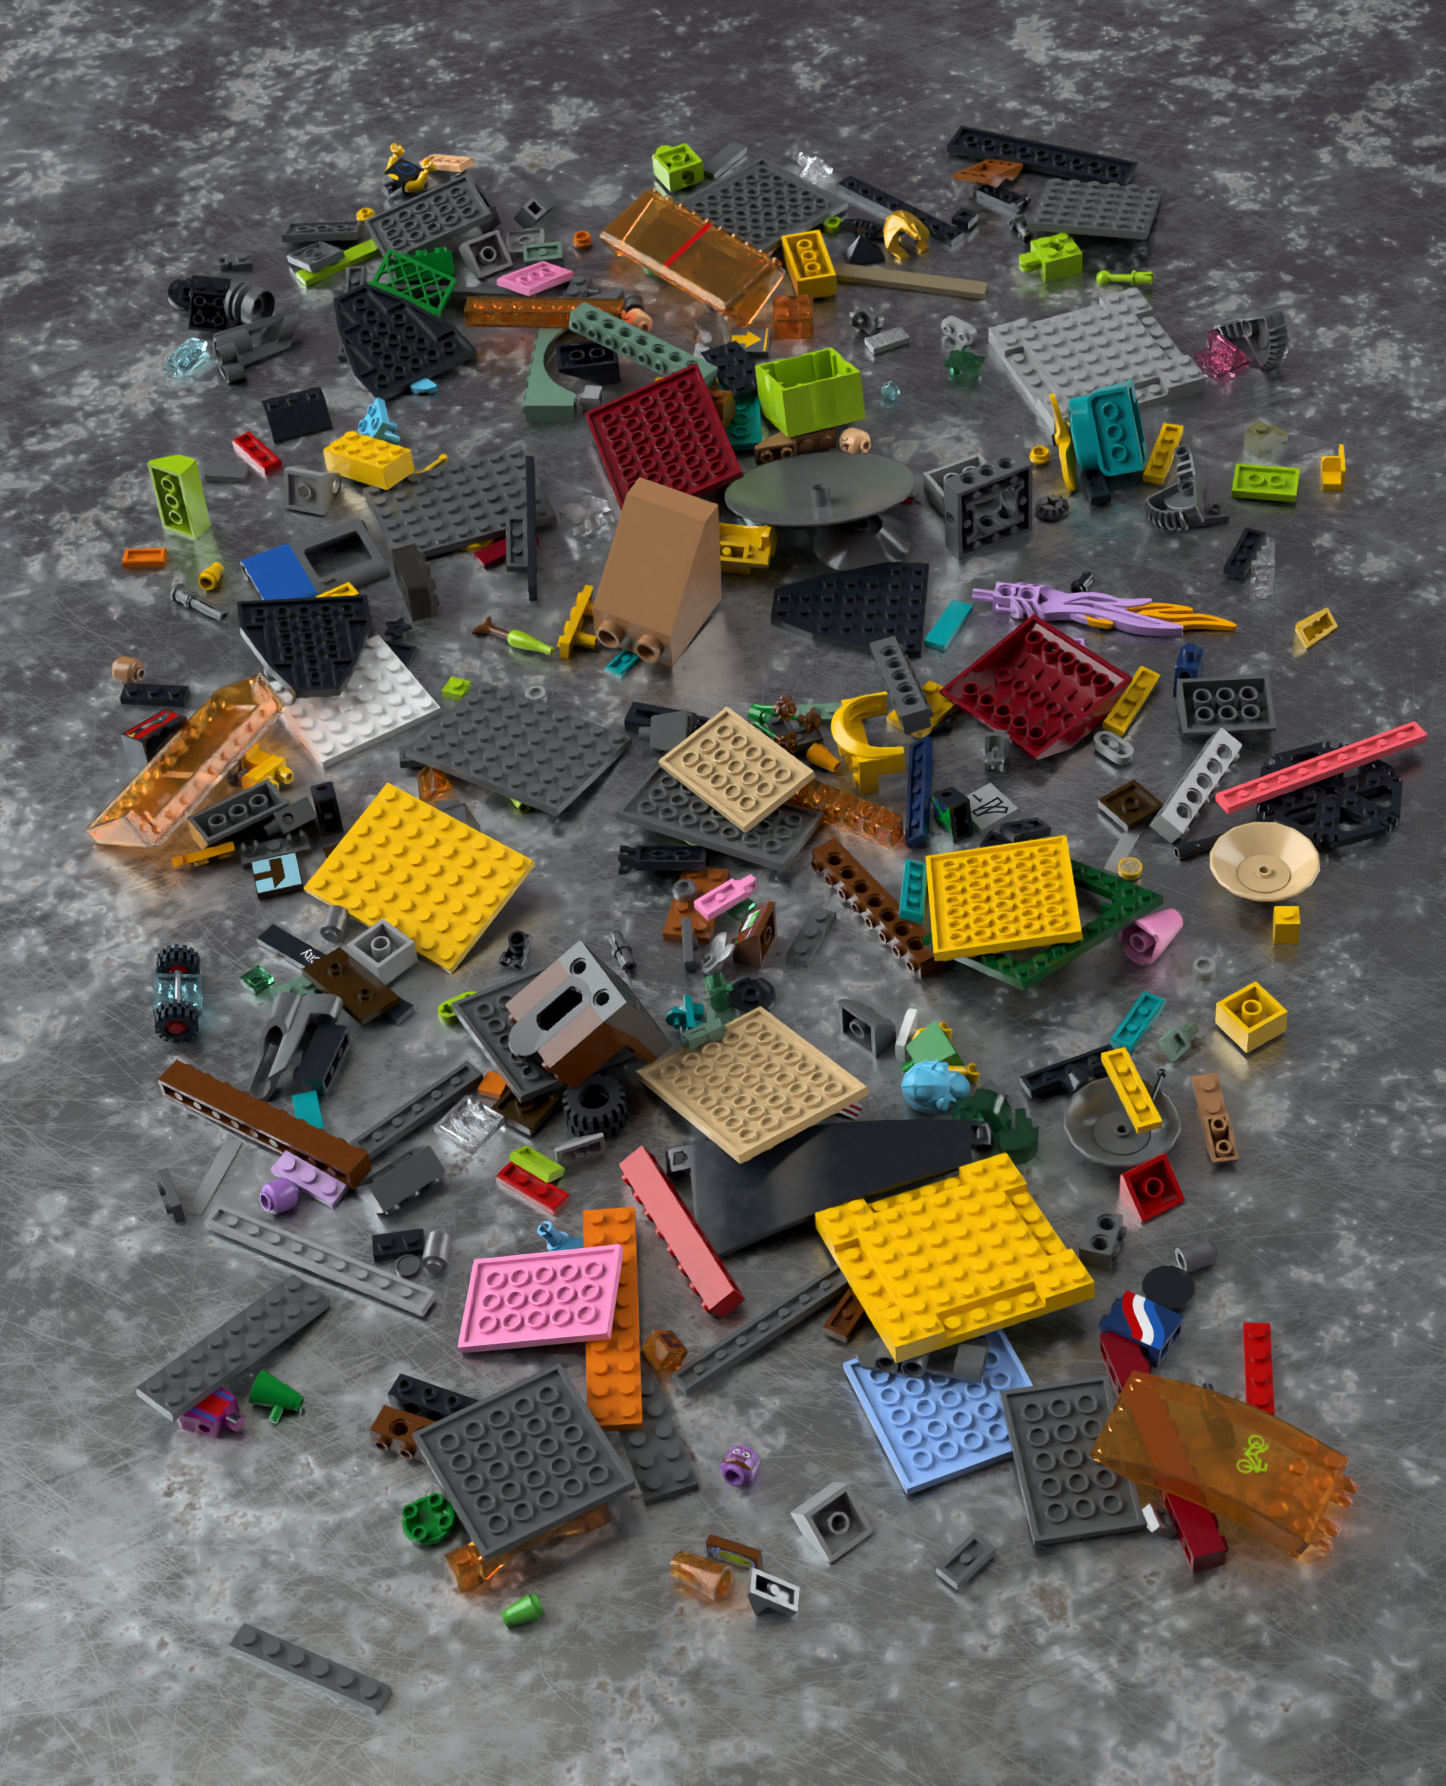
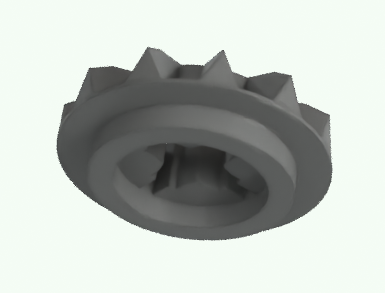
(1045, 510)

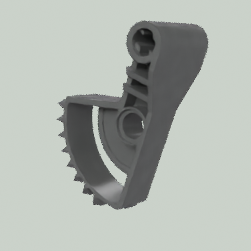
(1264, 332)
(1182, 497)

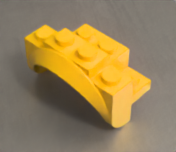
(746, 547)

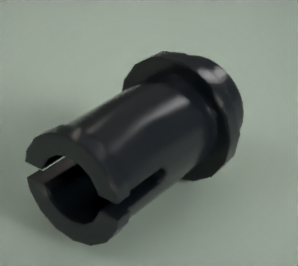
(1082, 583)

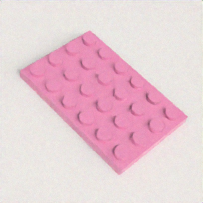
(541, 1299)

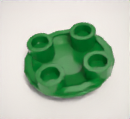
(428, 1519)

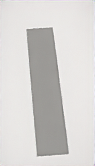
(1123, 848)
(213, 1176)

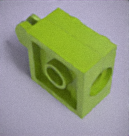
(676, 162)
(1052, 257)

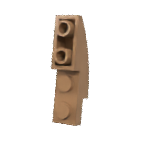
(781, 447)
(1213, 1119)

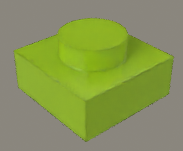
(456, 688)

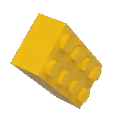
(809, 264)
(368, 460)

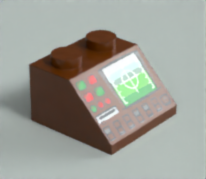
(756, 936)

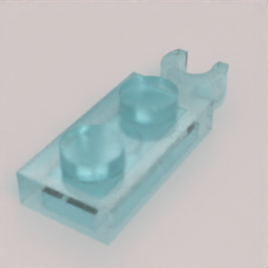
(185, 355)

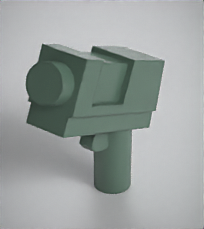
(708, 1031)

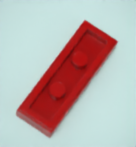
(257, 453)
(532, 1188)

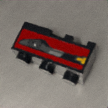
(149, 736)

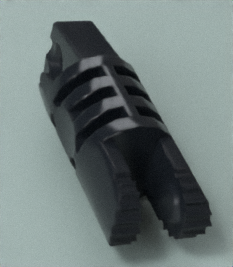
(862, 227)

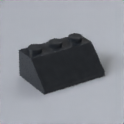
(297, 414)

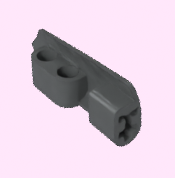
(958, 1361)

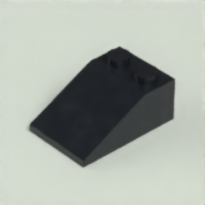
(588, 362)

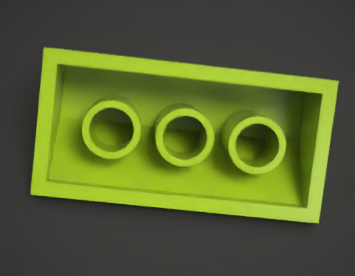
(179, 495)

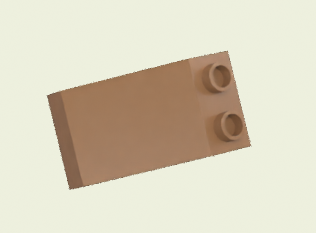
(659, 573)

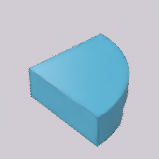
(423, 385)

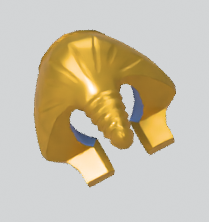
(897, 225)

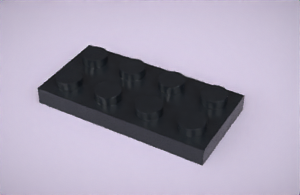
(734, 369)

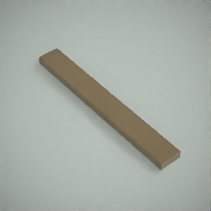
(911, 281)

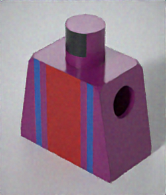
(213, 1415)

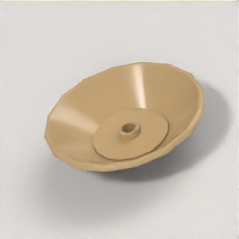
(1264, 861)

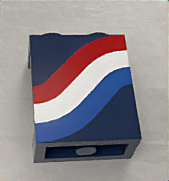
(1144, 1324)

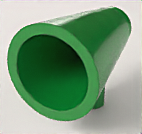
(274, 1393)

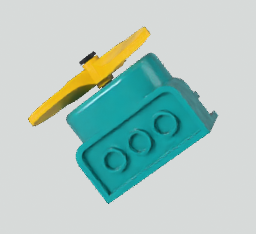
(1104, 432)

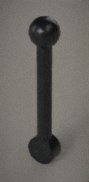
(1162, 1073)

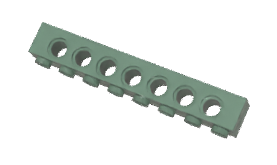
(635, 343)

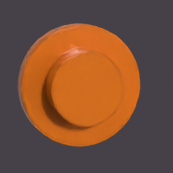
(582, 239)

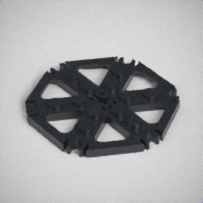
(1335, 796)

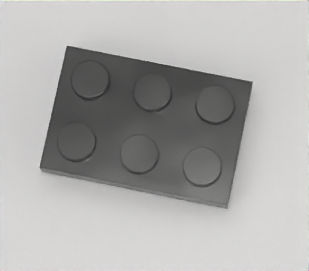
(316, 256)

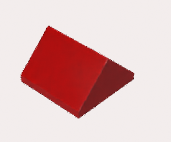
(1150, 1188)

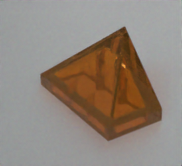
(432, 783)

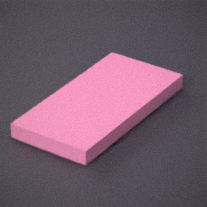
(535, 278)

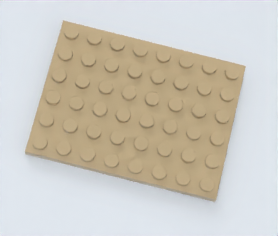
(752, 1085)

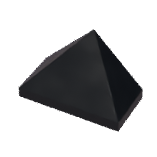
(863, 252)

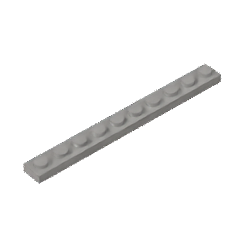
(320, 1260)

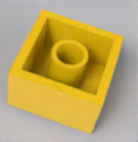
(1251, 1017)

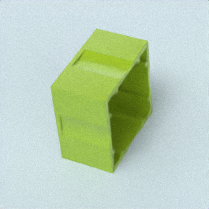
(810, 392)

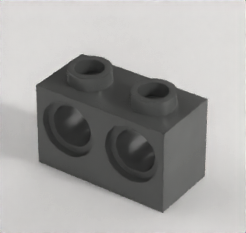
(1101, 1239)

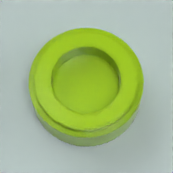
(831, 225)

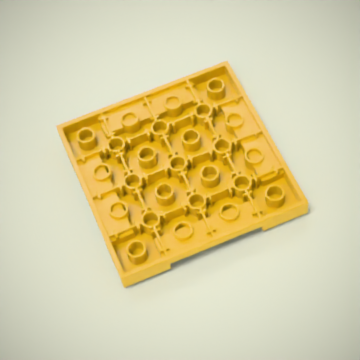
(953, 1259)

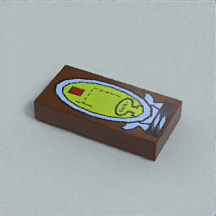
(733, 1553)

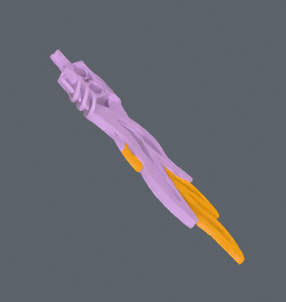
(1098, 610)

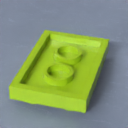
(1265, 482)

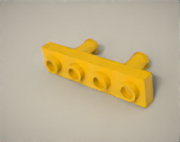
(572, 628)

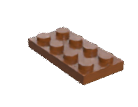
(705, 881)

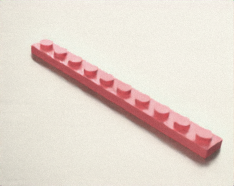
(1321, 767)

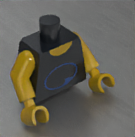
(403, 176)

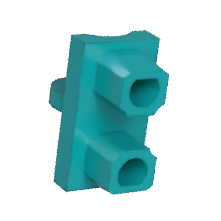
(684, 1016)

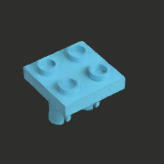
(378, 425)

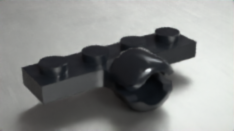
(1067, 1074)

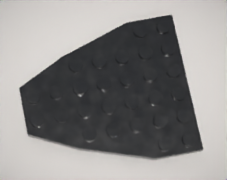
(394, 341)
(858, 606)
(307, 641)

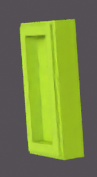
(537, 1164)

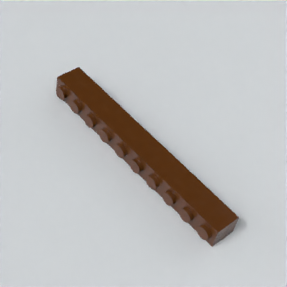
(264, 1123)

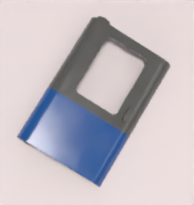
(288, 574)

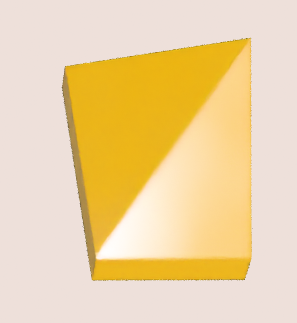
(1315, 627)

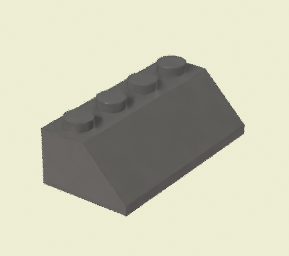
(235, 814)

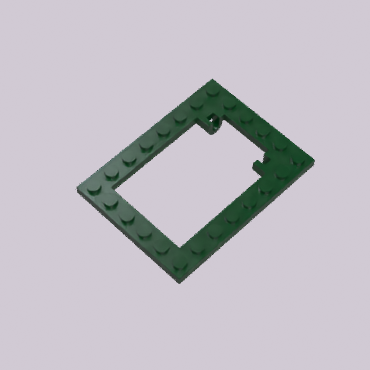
(1128, 905)

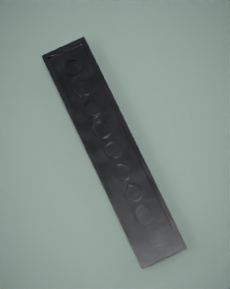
(1042, 156)

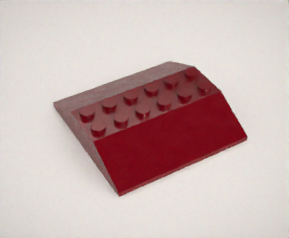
(1039, 688)

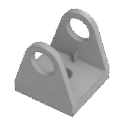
(319, 486)

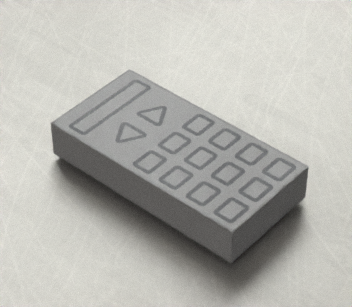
(887, 340)

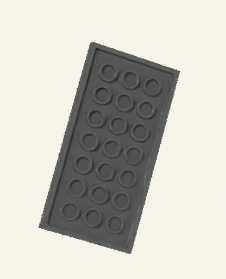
(674, 810)

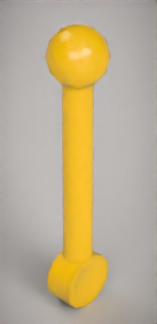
(442, 458)

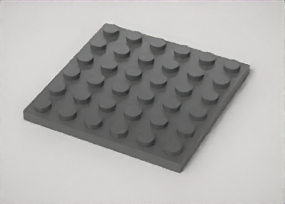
(1096, 209)
(489, 1025)
(523, 1461)

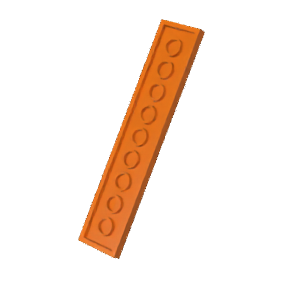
(615, 1363)

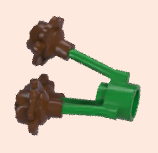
(785, 710)

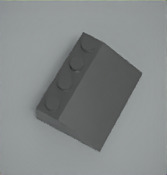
(1227, 702)

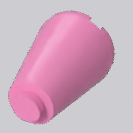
(1150, 935)

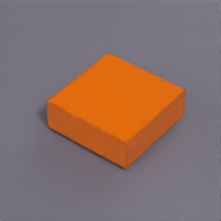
(492, 1086)

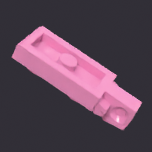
(725, 897)

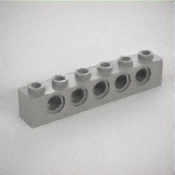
(1196, 785)

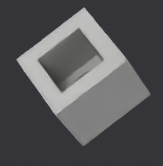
(591, 398)

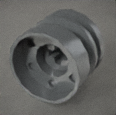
(249, 303)

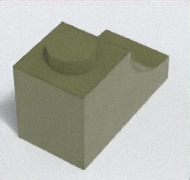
(1262, 439)

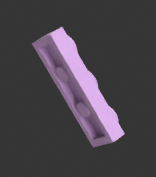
(310, 1179)

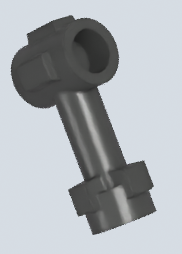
(1019, 223)

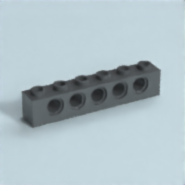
(901, 684)

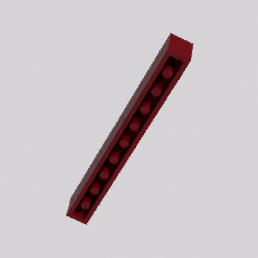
(1194, 1524)

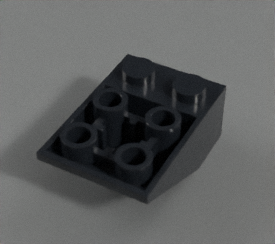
(207, 303)

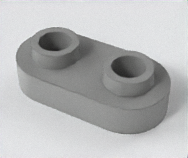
(959, 330)
(1113, 747)

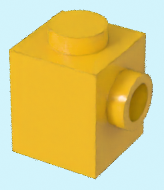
(1286, 924)

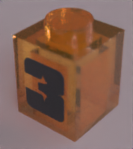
(664, 1351)

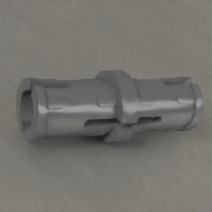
(622, 951)

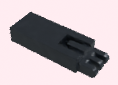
(640, 716)

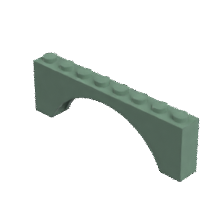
(543, 397)

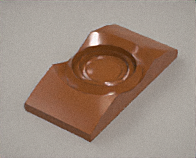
(989, 173)

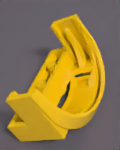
(849, 734)

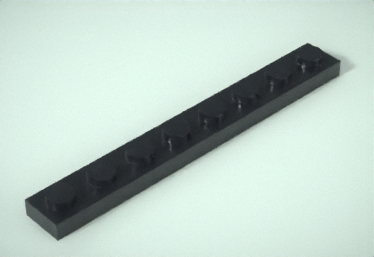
(888, 204)

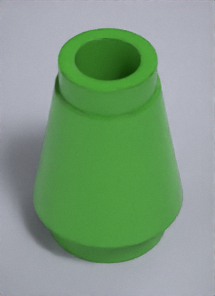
(523, 1611)

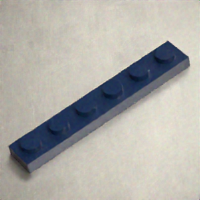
(918, 792)

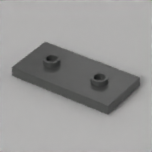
(322, 231)

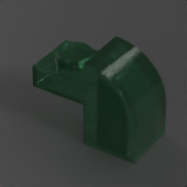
(985, 1106)
(1022, 1142)

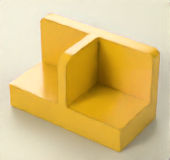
(1333, 471)

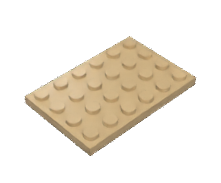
(736, 769)

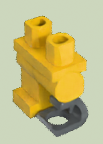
(257, 767)

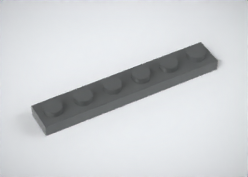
(418, 1109)
(310, 1668)

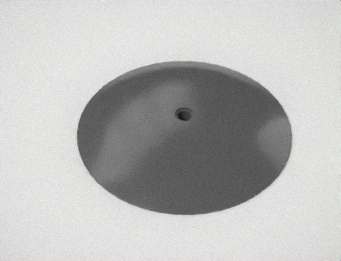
(820, 489)

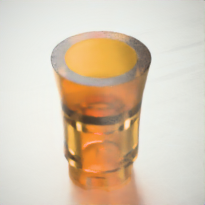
(702, 1574)

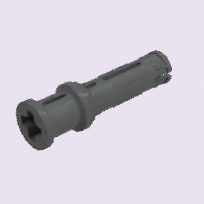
(192, 599)

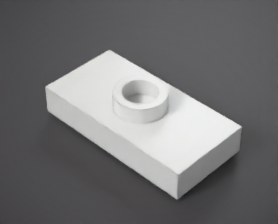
(906, 1034)

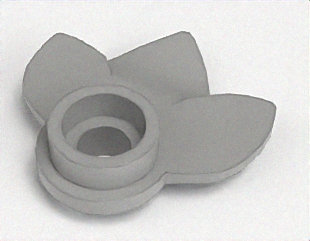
(716, 953)

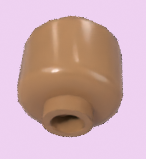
(128, 670)

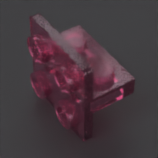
(1221, 355)

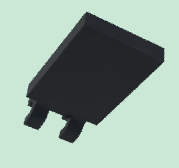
(662, 858)

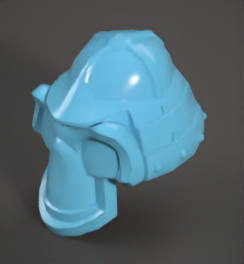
(932, 1086)

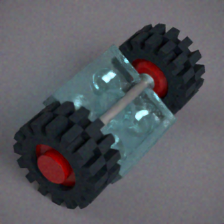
(177, 993)

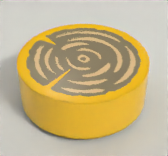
(1129, 868)

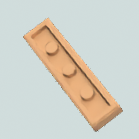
(450, 163)

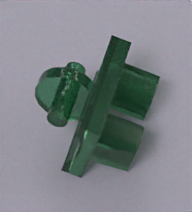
(965, 361)
(716, 991)

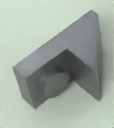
(771, 1592)

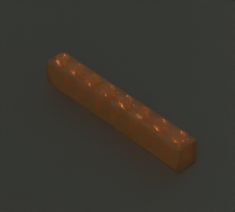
(533, 311)

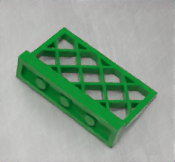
(419, 302)

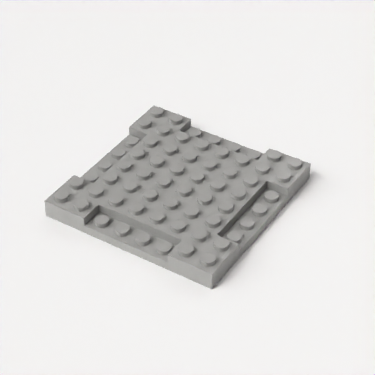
(1095, 349)

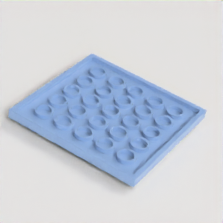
(940, 1424)

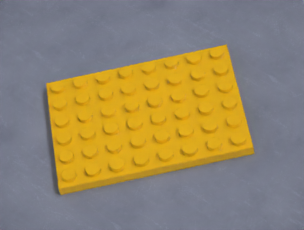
(420, 875)
(1002, 898)

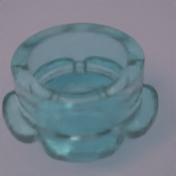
(890, 390)

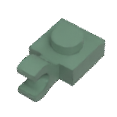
(1176, 1042)

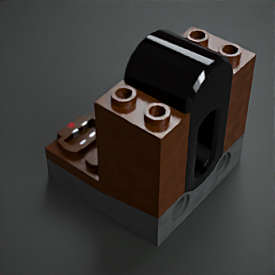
(579, 1019)

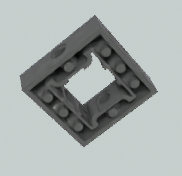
(1006, 475)

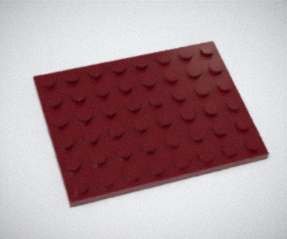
(665, 436)

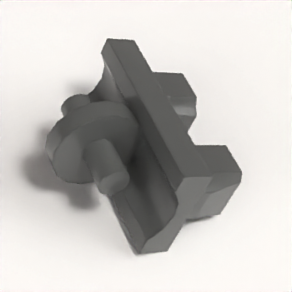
(865, 317)
(997, 751)

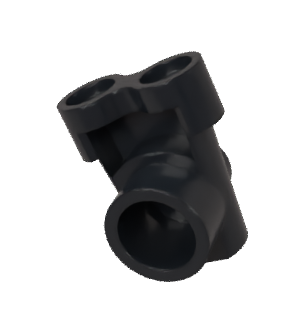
(517, 951)

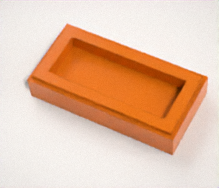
(145, 558)

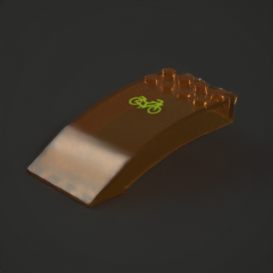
(1226, 1460)

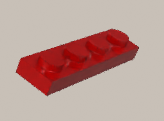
(1258, 1366)

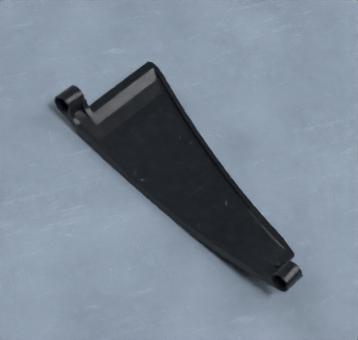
(817, 1172)

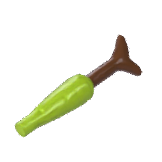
(515, 638)

